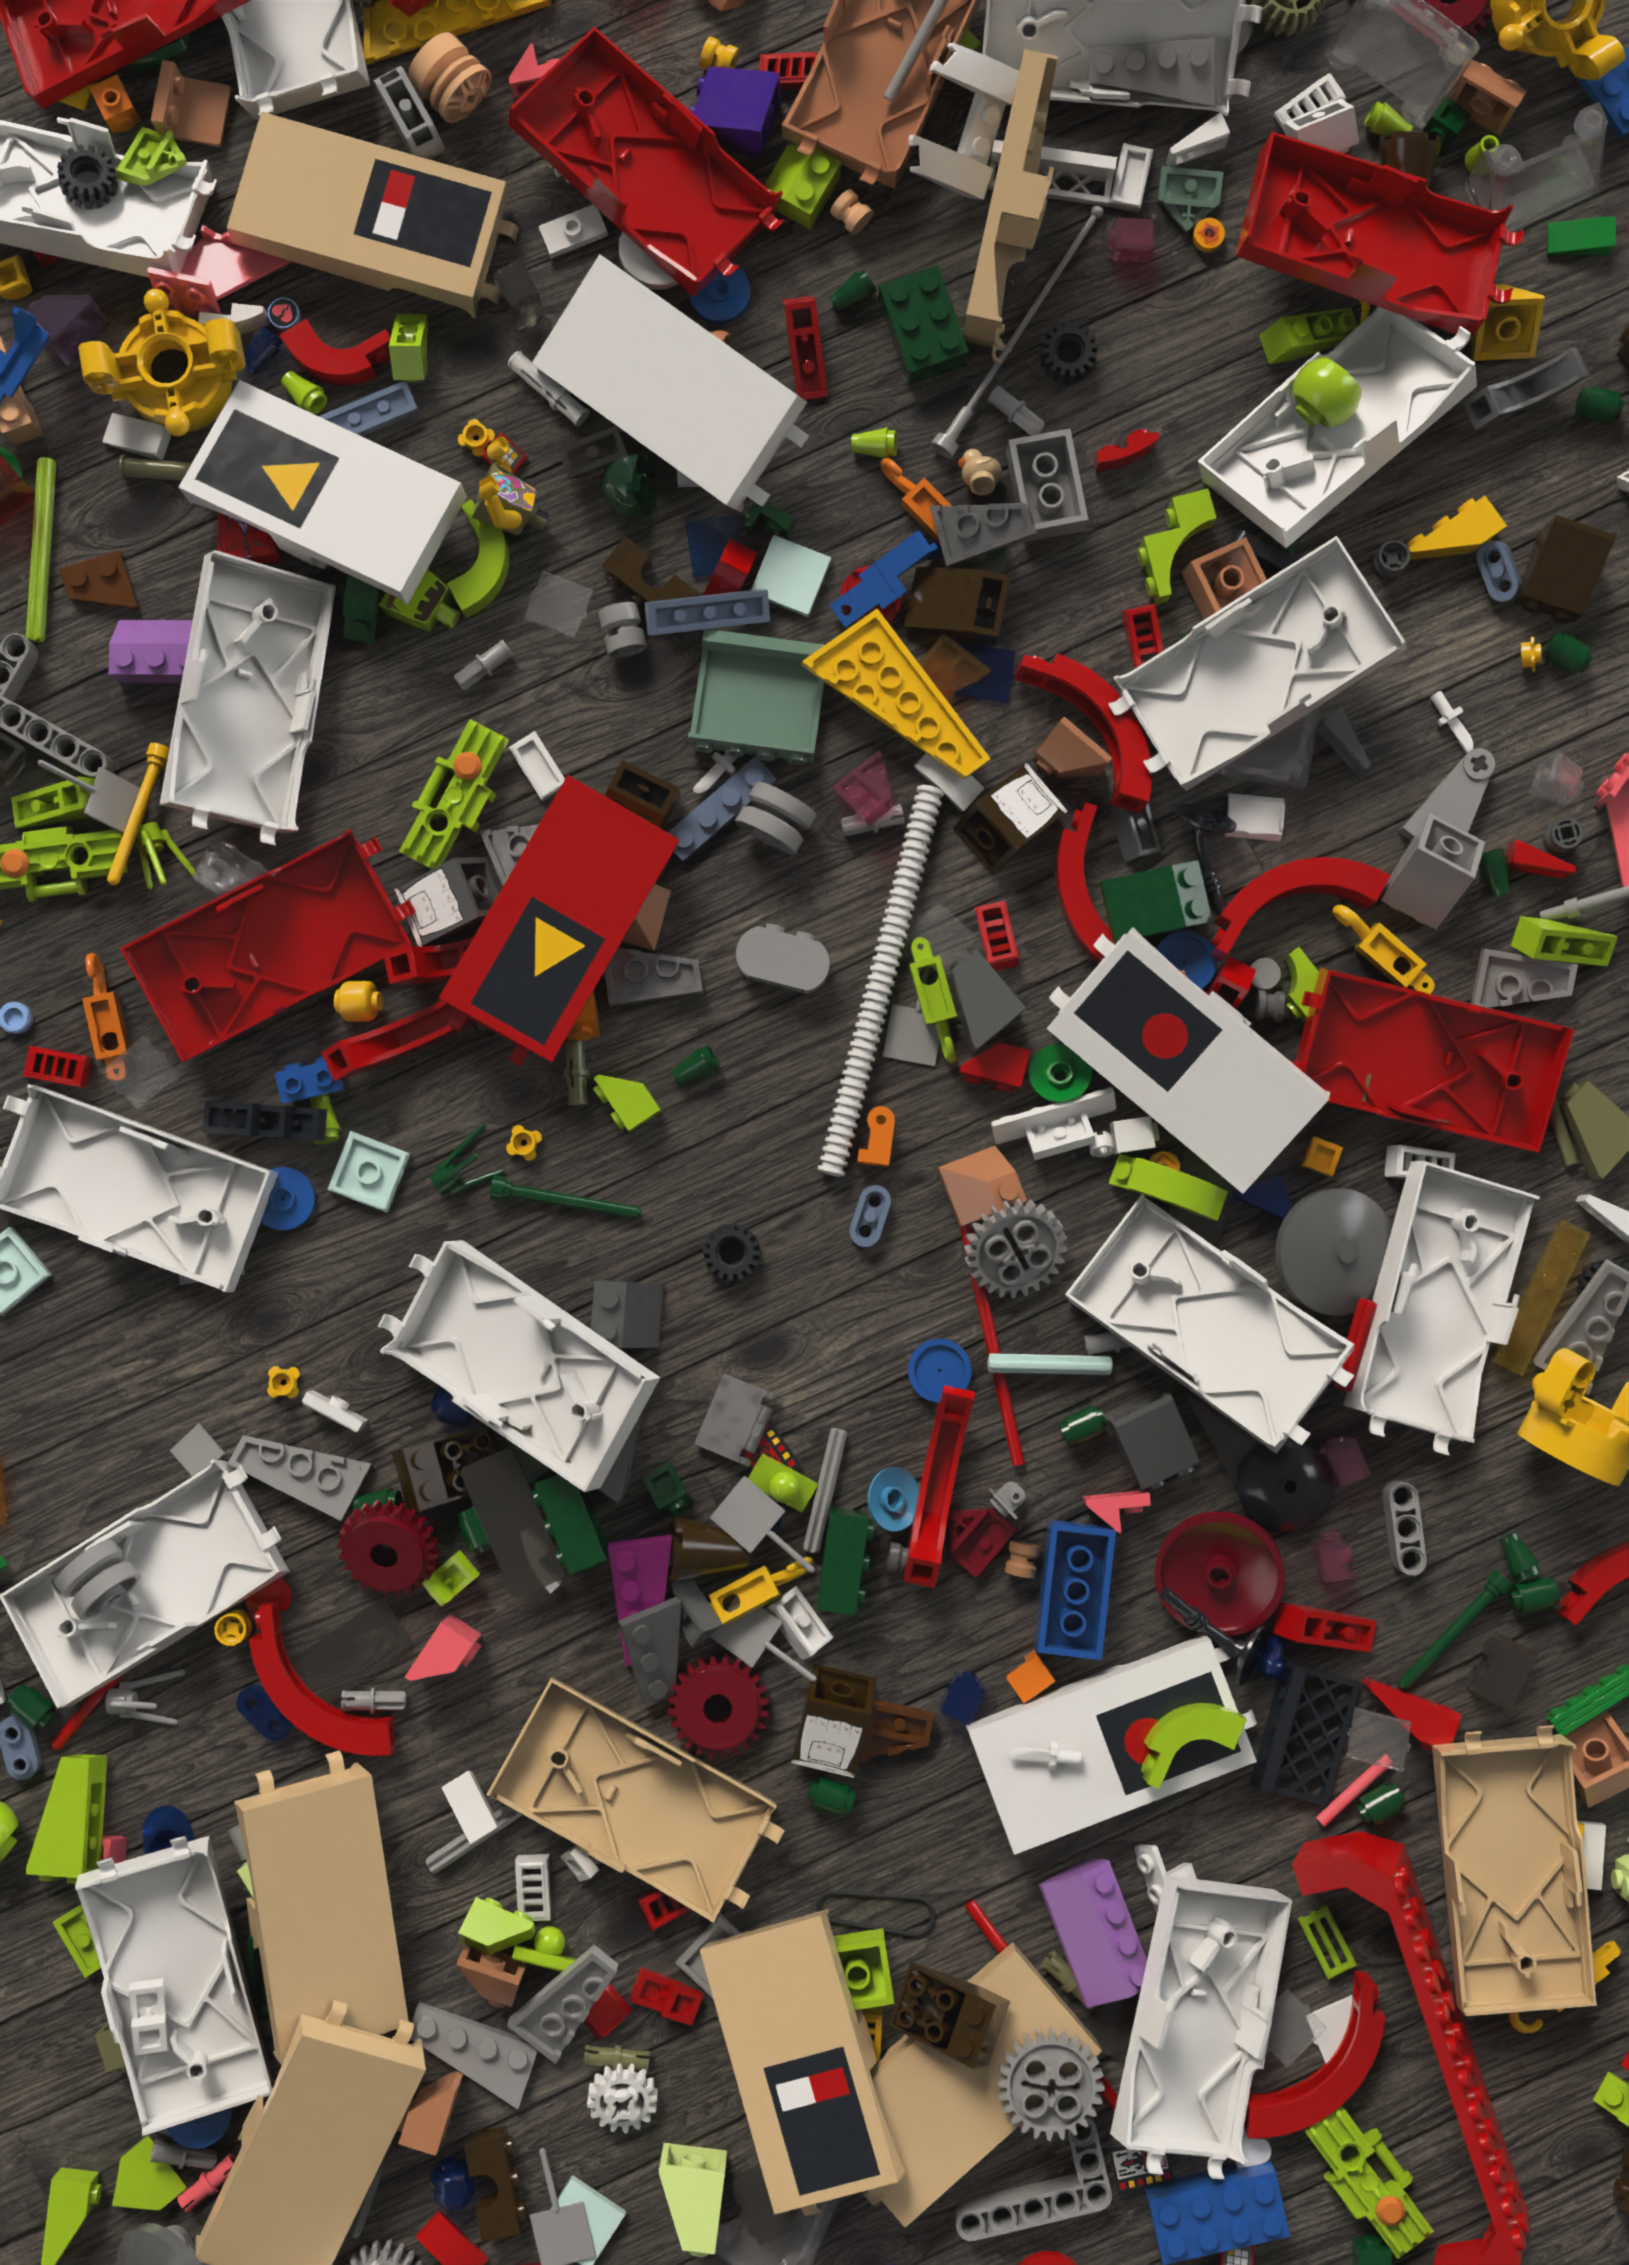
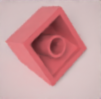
(446, 1650)

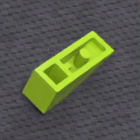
(51, 804)
(1562, 942)
(70, 2202)

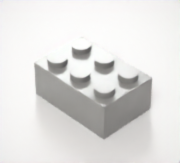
(1049, 481)

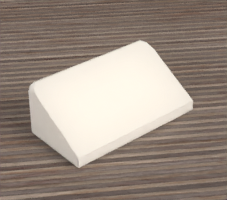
(800, 1623)

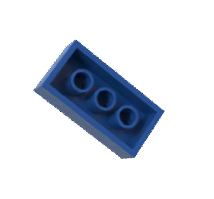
(1075, 1589)
(1216, 2215)

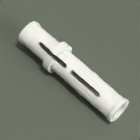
(558, 396)

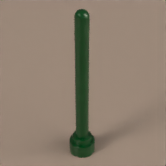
(504, 1189)
(1495, 1587)

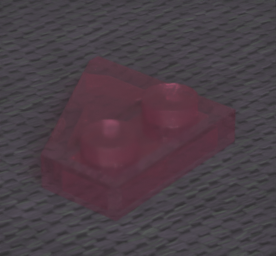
(867, 789)

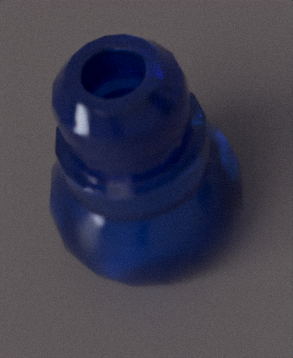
(1272, 1658)

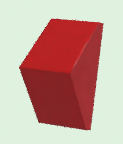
(731, 569)

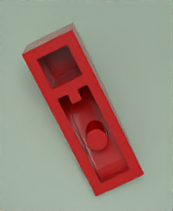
(805, 347)
(1324, 1627)
(1430, 1720)

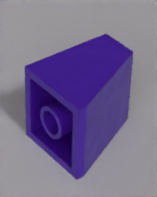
(739, 107)

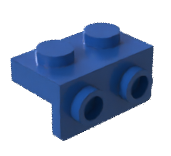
(305, 1082)

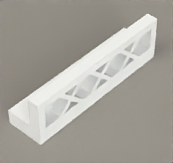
(1072, 165)

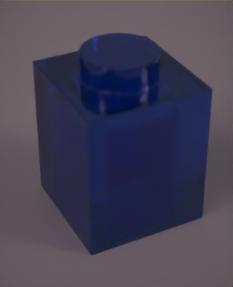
(962, 1696)

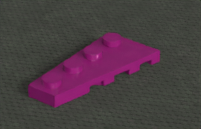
(639, 1575)

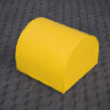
(14, 279)

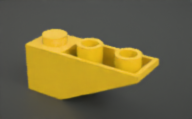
(1462, 534)

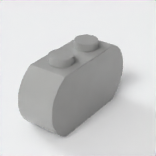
(409, 114)
(783, 958)

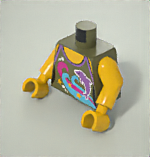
(504, 498)

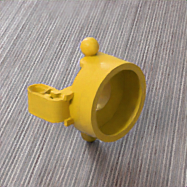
(1572, 39)
(185, 404)
(1575, 1426)

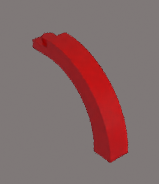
(1121, 733)
(1311, 875)
(1072, 888)
(390, 1042)
(936, 1486)
(1594, 1580)
(301, 1706)
(1334, 2083)

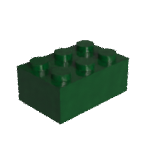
(923, 325)
(571, 1523)
(844, 1561)

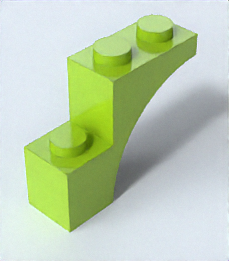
(1187, 516)

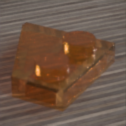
(952, 666)

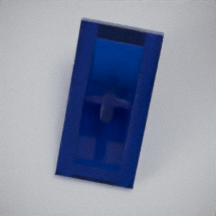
(1268, 1196)

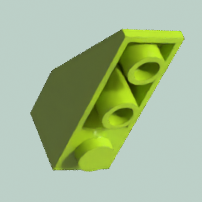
(1306, 334)

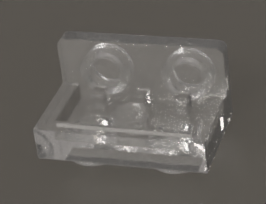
(226, 868)

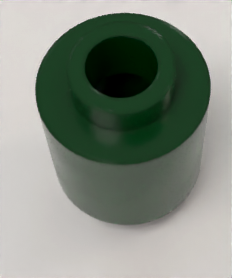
(1599, 404)
(1568, 653)
(1083, 1426)
(473, 1530)
(1534, 1595)
(31, 1707)
(831, 1797)
(1381, 1804)

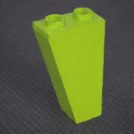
(72, 1820)

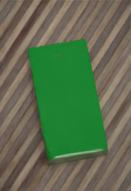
(1582, 236)

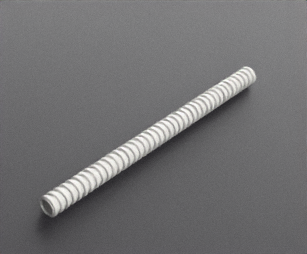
(881, 979)

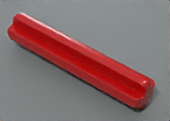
(1358, 1336)

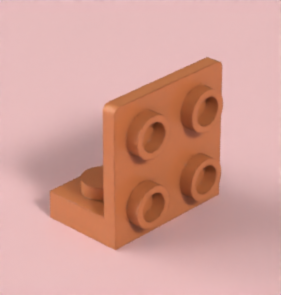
(190, 107)

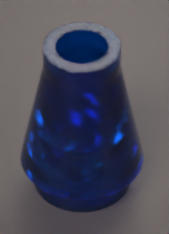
(261, 349)

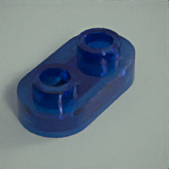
(263, 1714)

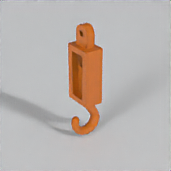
(917, 497)
(104, 1013)

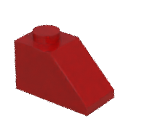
(1232, 981)

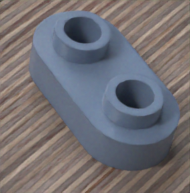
(1497, 573)
(870, 1216)
(22, 1747)

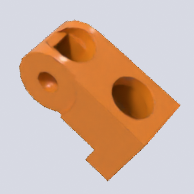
(881, 1128)

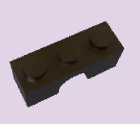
(626, 570)
(491, 2154)

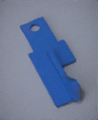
(28, 345)
(881, 580)

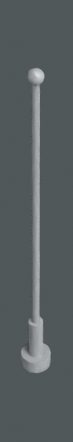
(945, 443)

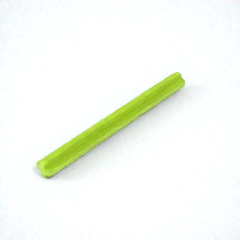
(41, 549)

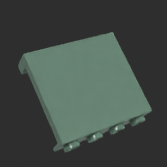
(756, 698)

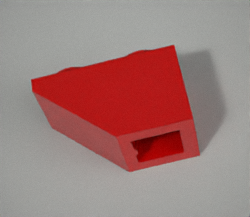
(1000, 1065)

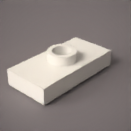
(573, 231)
(335, 1409)

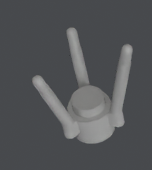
(125, 1702)

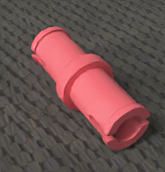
(208, 2184)

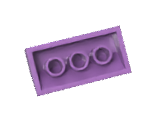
(149, 651)
(1095, 1931)

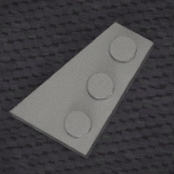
(1517, 978)

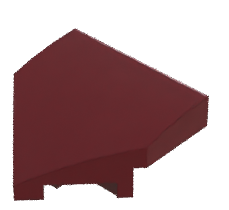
(978, 1537)

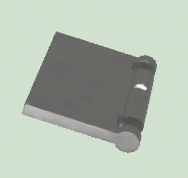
(735, 1419)

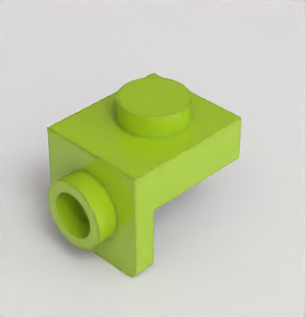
(450, 1578)

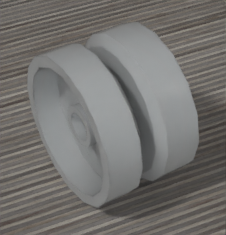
(775, 817)
(97, 1579)

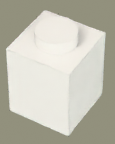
(1134, 1134)

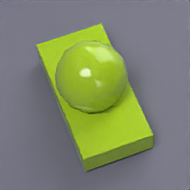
(782, 1483)
(547, 1949)

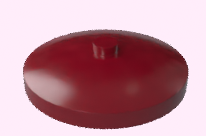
(1223, 1569)

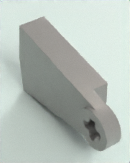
(1456, 795)

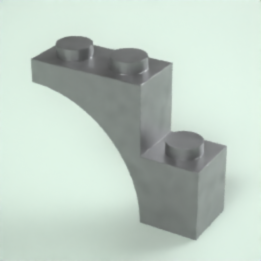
(1526, 391)

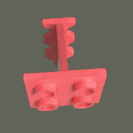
(212, 272)
(1615, 794)

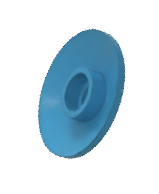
(892, 1498)

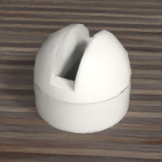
(1104, 1145)

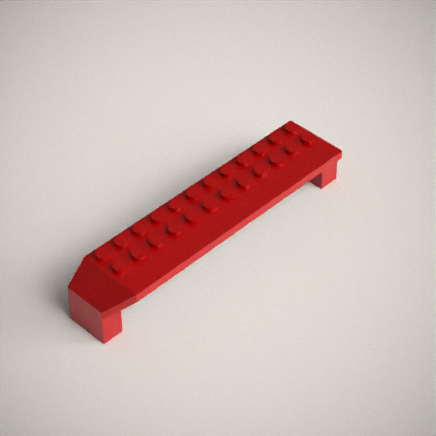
(1384, 1875)

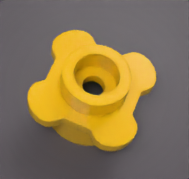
(475, 428)
(1530, 654)
(516, 1147)
(276, 1388)

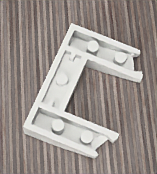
(994, 88)

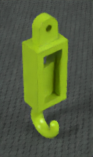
(936, 998)

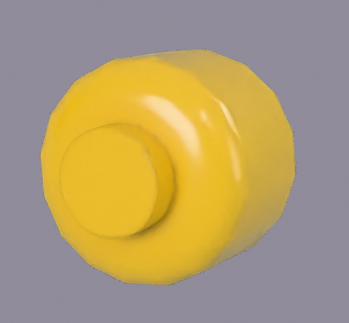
(358, 1001)

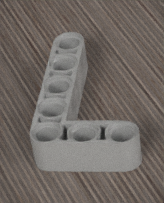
(31, 724)
(1045, 2192)

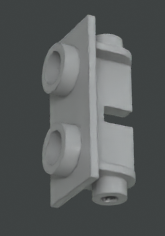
(1008, 1498)

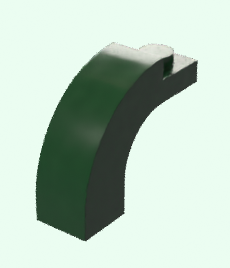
(361, 610)

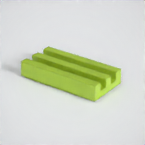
(1314, 1917)

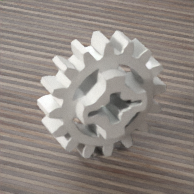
(622, 2097)

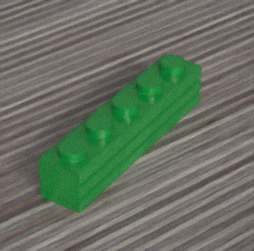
(1591, 1702)

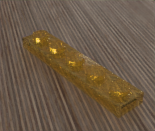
(1542, 1296)

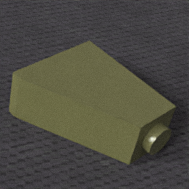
(1595, 1127)

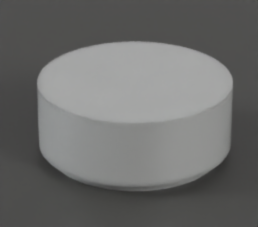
(1266, 974)

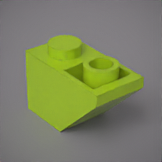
(629, 1099)
(493, 1928)

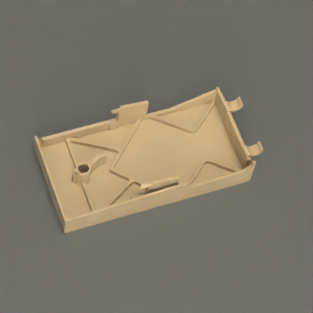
(1514, 1874)

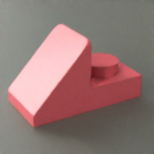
(528, 72)
(1108, 1505)

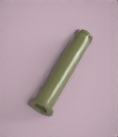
(152, 468)

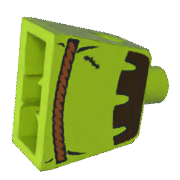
(426, 605)

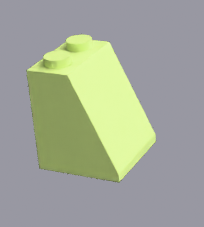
(694, 2191)

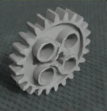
(989, 1262)
(1047, 2114)

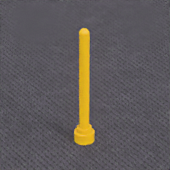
(157, 761)

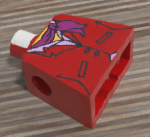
(246, 541)

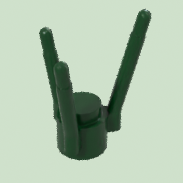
(448, 1176)

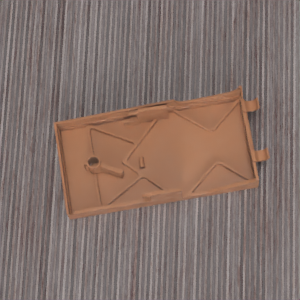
(843, 95)

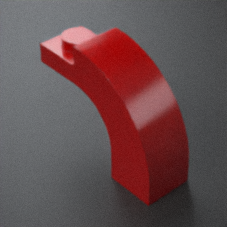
(335, 365)
(424, 963)

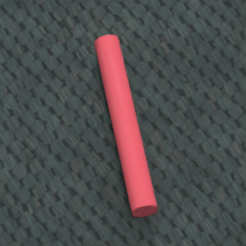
(1350, 1794)

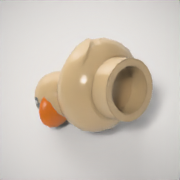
(979, 472)

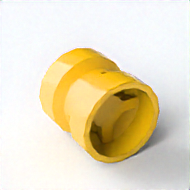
(718, 55)
(228, 1631)

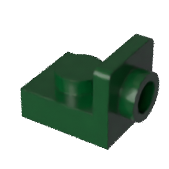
(1447, 123)
(773, 520)
(668, 1490)

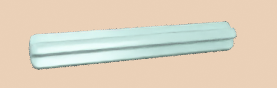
(1049, 1364)

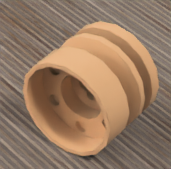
(449, 77)

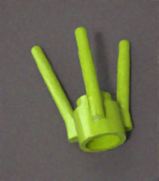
(150, 842)

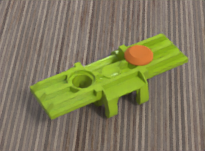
(463, 799)
(56, 850)
(1360, 2187)

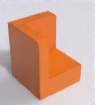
(1030, 1677)

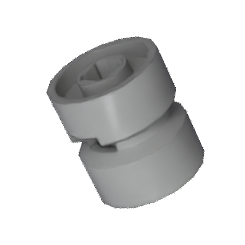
(623, 634)

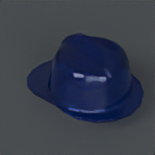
(164, 1825)

